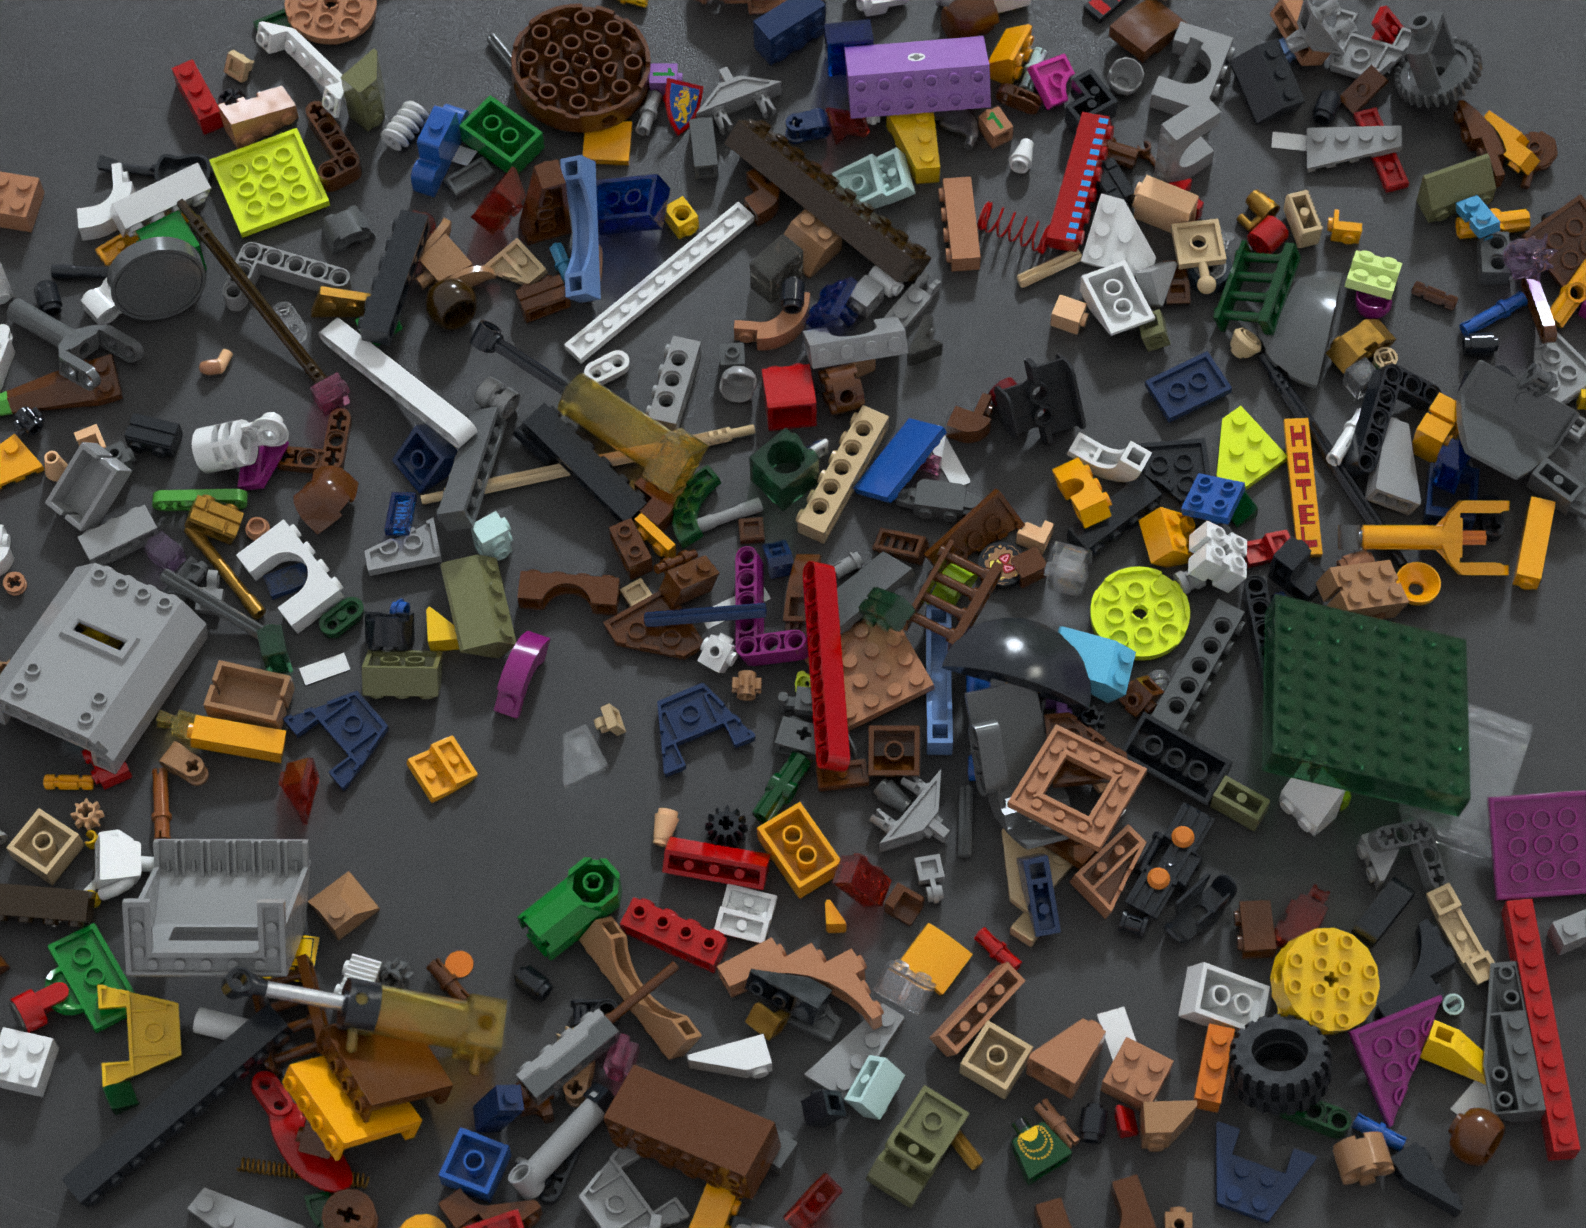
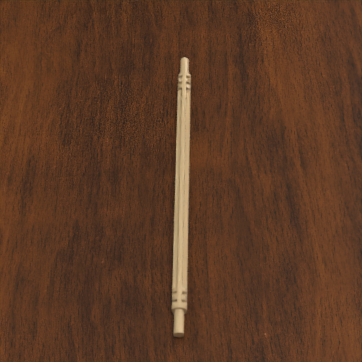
(557, 471)

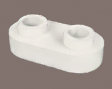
(605, 367)

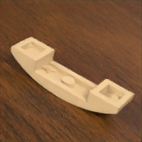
(1459, 933)

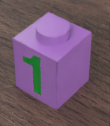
(659, 75)

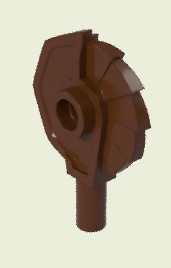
(1545, 150)

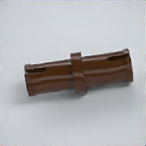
(447, 981)

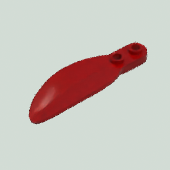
(284, 1126)

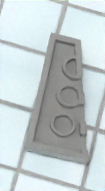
(844, 1061)

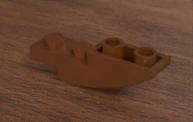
(1480, 136)
(794, 603)

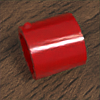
(1268, 235)

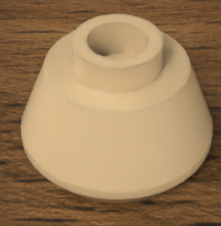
(1244, 343)

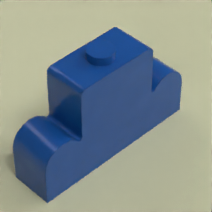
(437, 148)

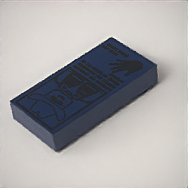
(286, 580)

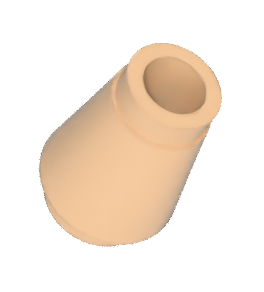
(54, 465)
(664, 826)

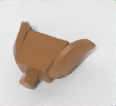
(445, 260)

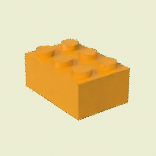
(799, 849)

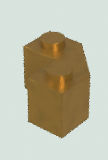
(1359, 343)

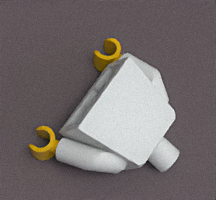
(116, 863)

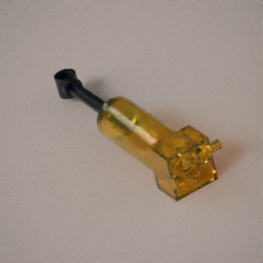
(665, 454)

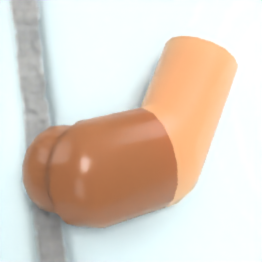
(216, 366)

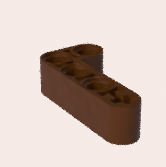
(339, 159)

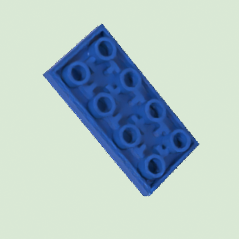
(900, 460)

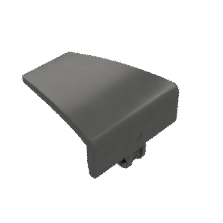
(1510, 419)

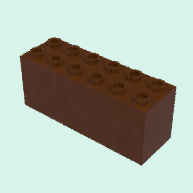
(692, 1132)

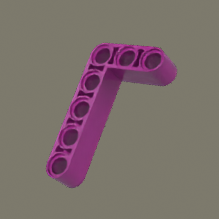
(755, 637)

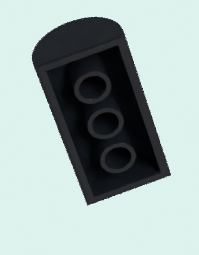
(1176, 758)

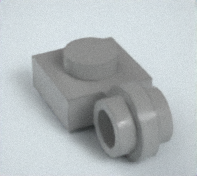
(930, 871)

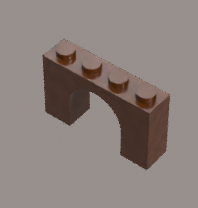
(1128, 1200)

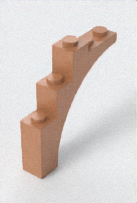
(841, 974)

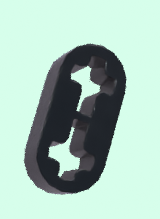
(1497, 519)

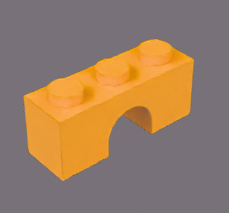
(1086, 493)

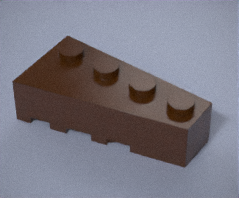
(546, 205)

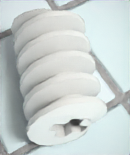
(404, 125)

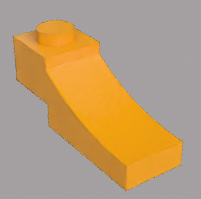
(1515, 142)

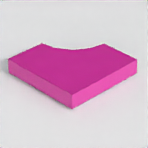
(1051, 80)

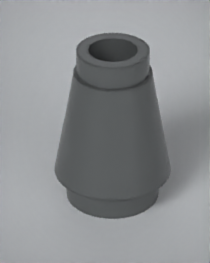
(892, 795)

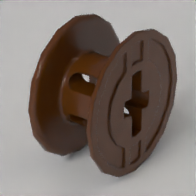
(347, 1203)

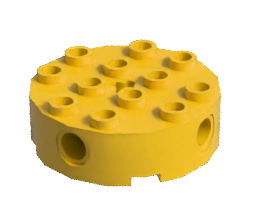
(1326, 980)

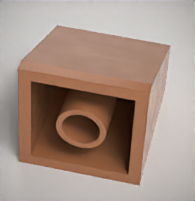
(1067, 1057)

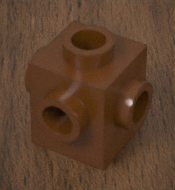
(1141, 696)

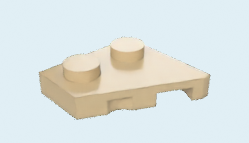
(517, 264)

